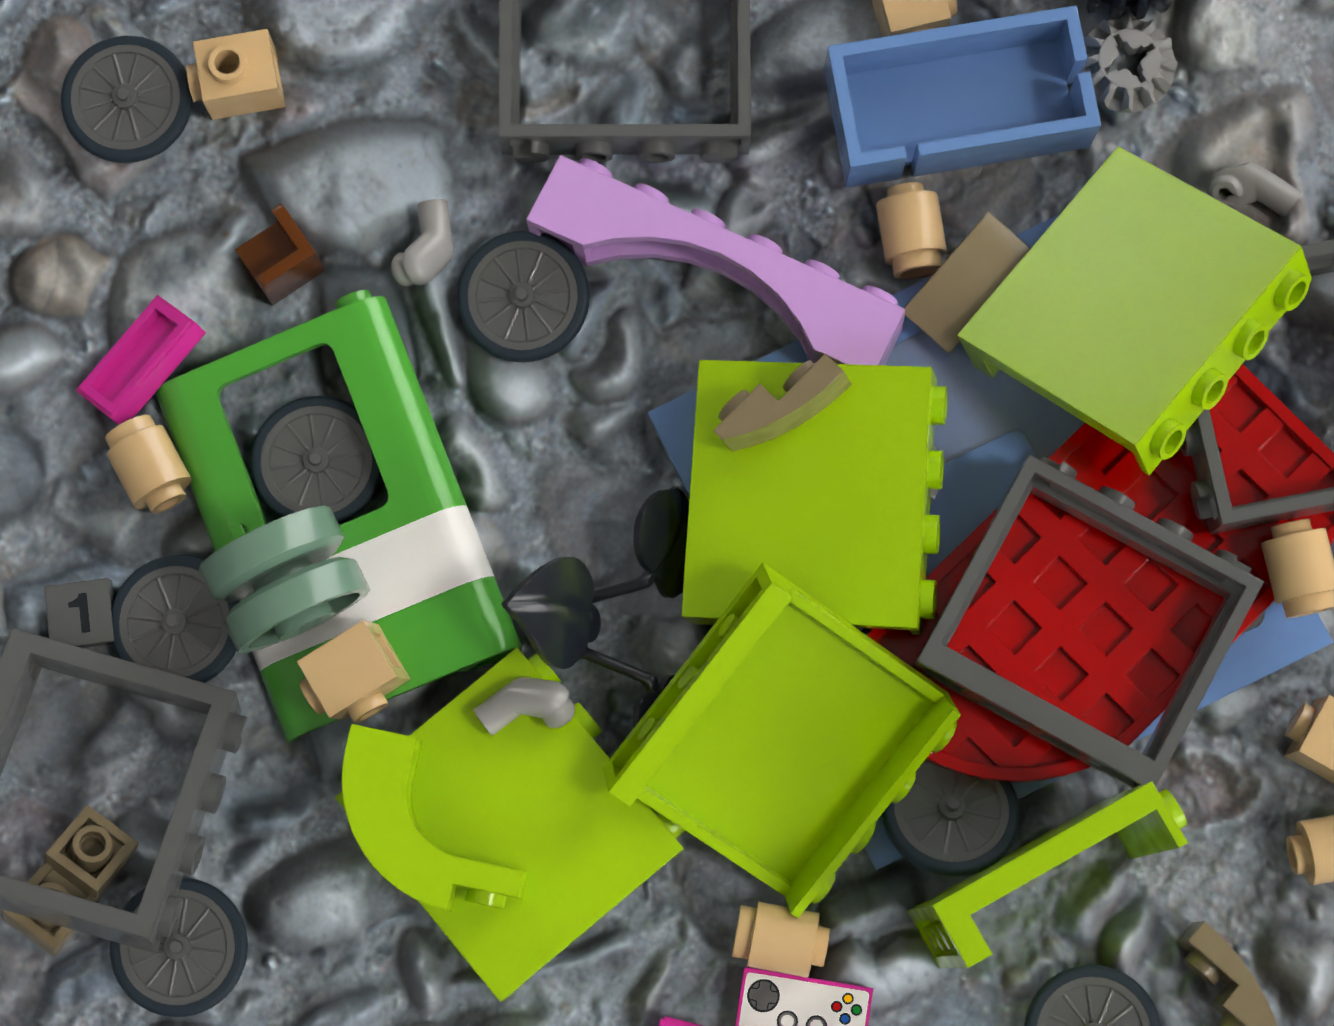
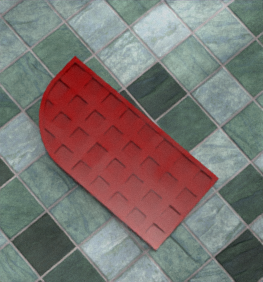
(1092, 616)

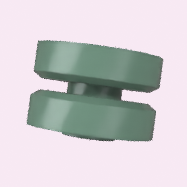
(283, 578)

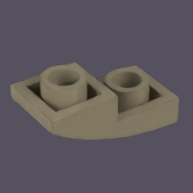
(965, 280)
(760, 417)
(77, 864)
(1213, 960)

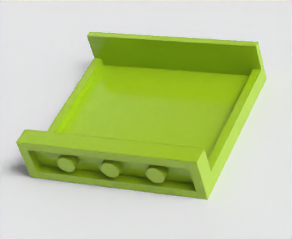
(1138, 306)
(825, 504)
(783, 739)
(535, 806)
(1140, 816)

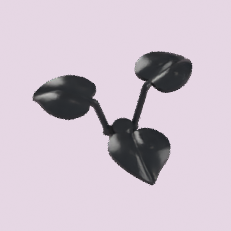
(558, 597)

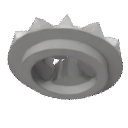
(1120, 89)

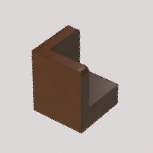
(280, 257)

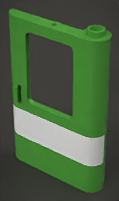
(416, 551)

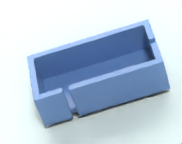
(961, 96)

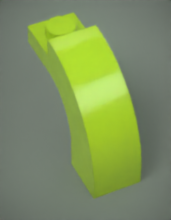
(379, 809)

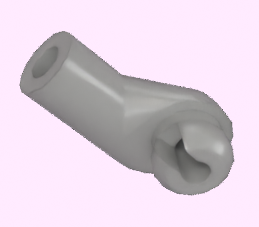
(1250, 184)
(431, 250)
(526, 697)

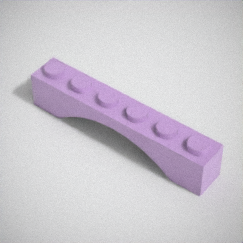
(614, 221)

